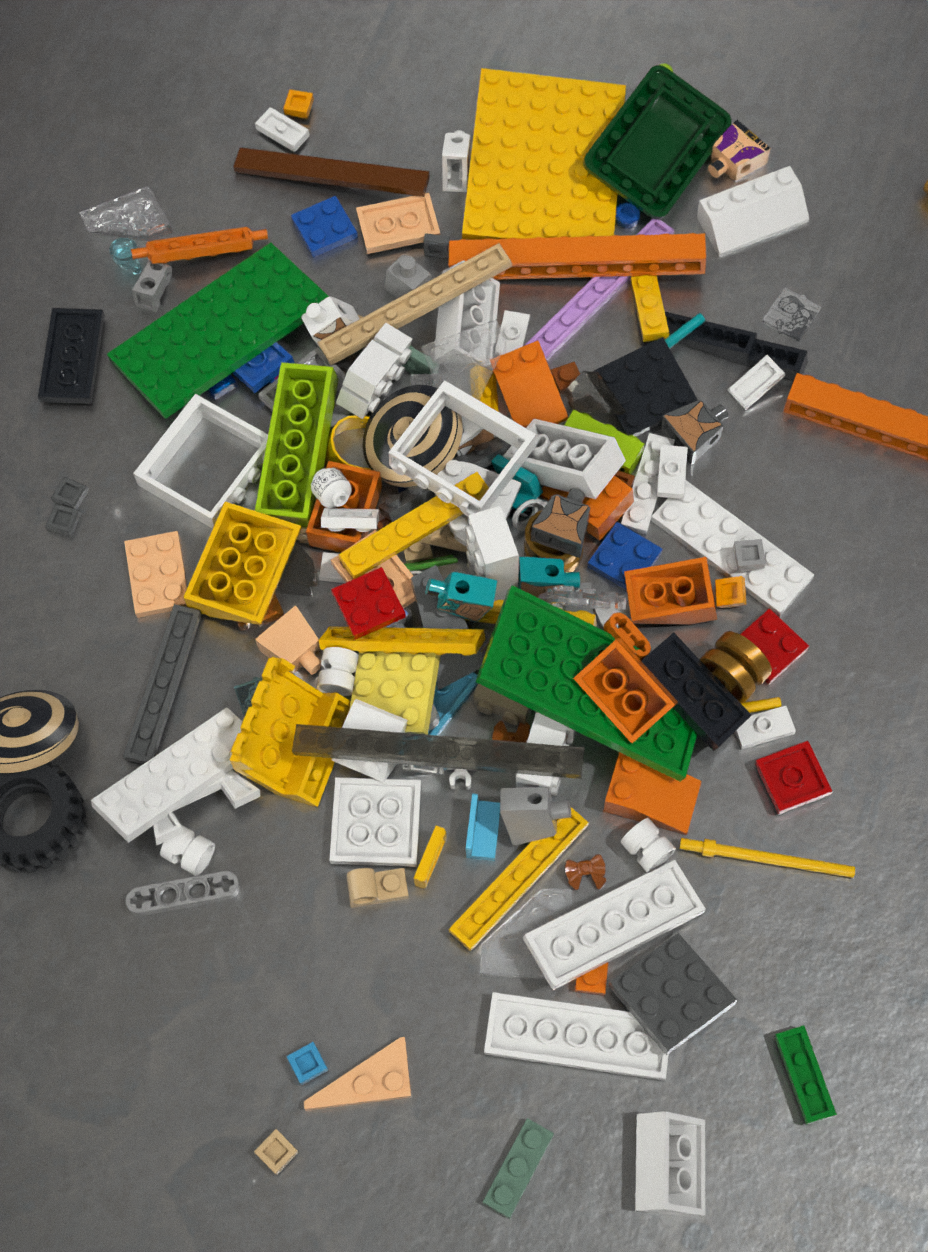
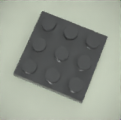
(672, 993)

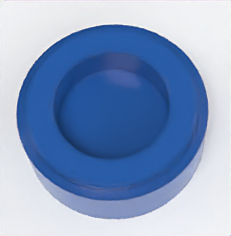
(627, 215)

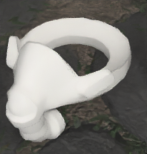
(537, 504)

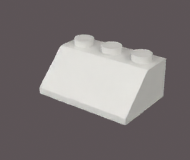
(670, 1164)

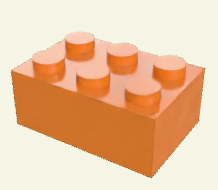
(364, 495)

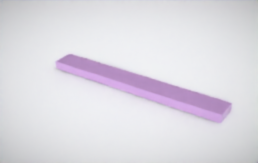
(586, 303)

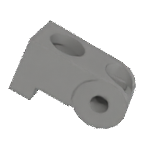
(151, 285)

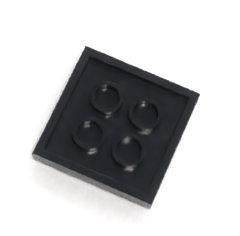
(647, 386)

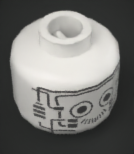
(331, 487)

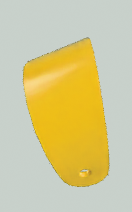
(344, 424)

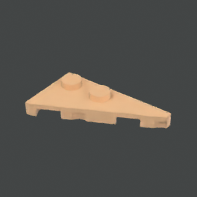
(374, 1080)

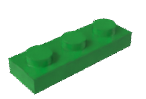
(805, 1075)

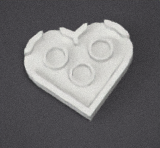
(458, 471)

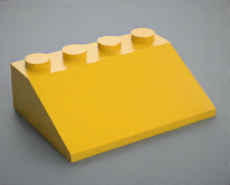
(241, 565)

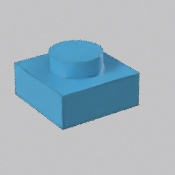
(307, 1063)

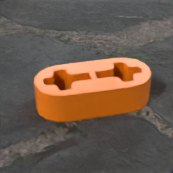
(628, 633)

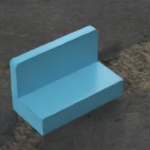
(482, 829)

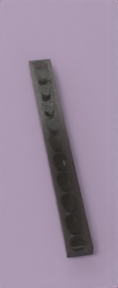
(439, 751)

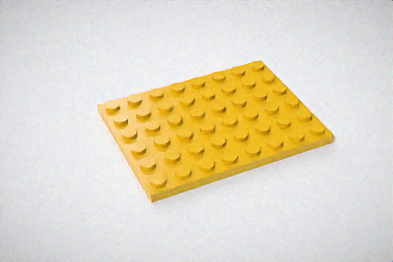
(531, 154)

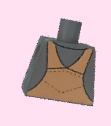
(695, 427)
(563, 523)

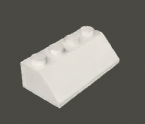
(753, 211)
(468, 309)

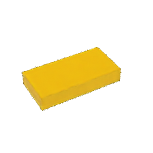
(430, 857)

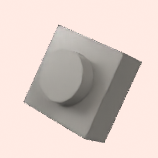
(749, 554)

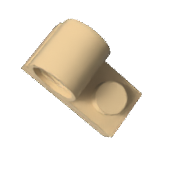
(373, 887)

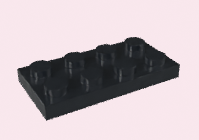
(71, 355)
(700, 695)

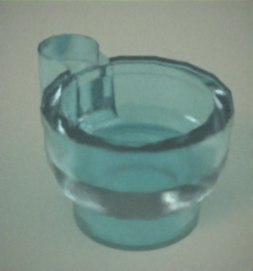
(121, 254)

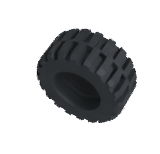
(59, 829)

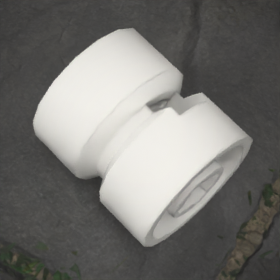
(337, 666)
(647, 845)
(189, 850)

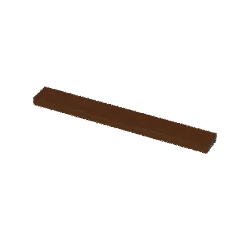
(332, 171)

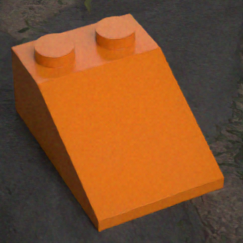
(529, 386)
(605, 509)
(671, 593)
(646, 793)

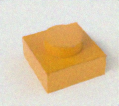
(298, 103)
(730, 592)

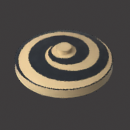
(392, 419)
(34, 729)

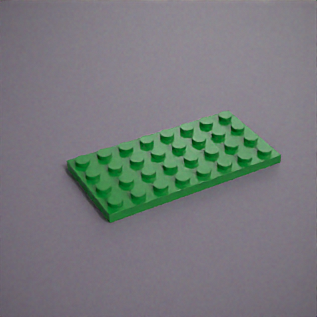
(216, 330)
(534, 663)

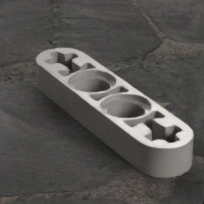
(183, 897)

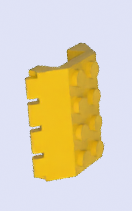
(268, 733)

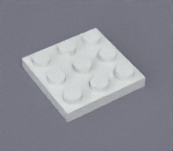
(375, 822)

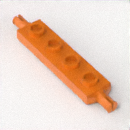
(199, 245)

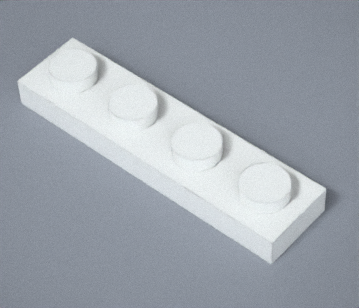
(645, 486)

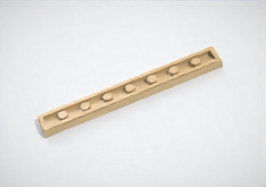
(416, 303)

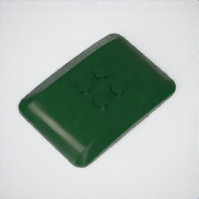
(657, 142)

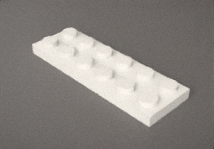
(711, 533)
(170, 777)
(613, 924)
(572, 1037)

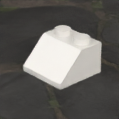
(371, 718)

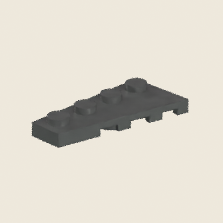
(451, 665)

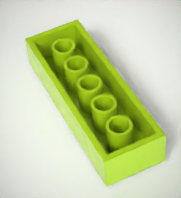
(296, 441)

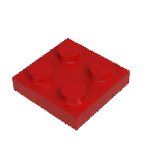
(368, 603)
(776, 642)
(793, 777)

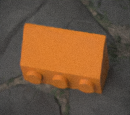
(625, 690)

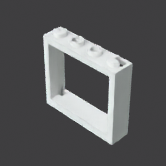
(478, 413)
(174, 438)

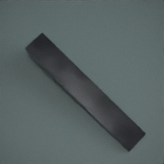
(739, 345)

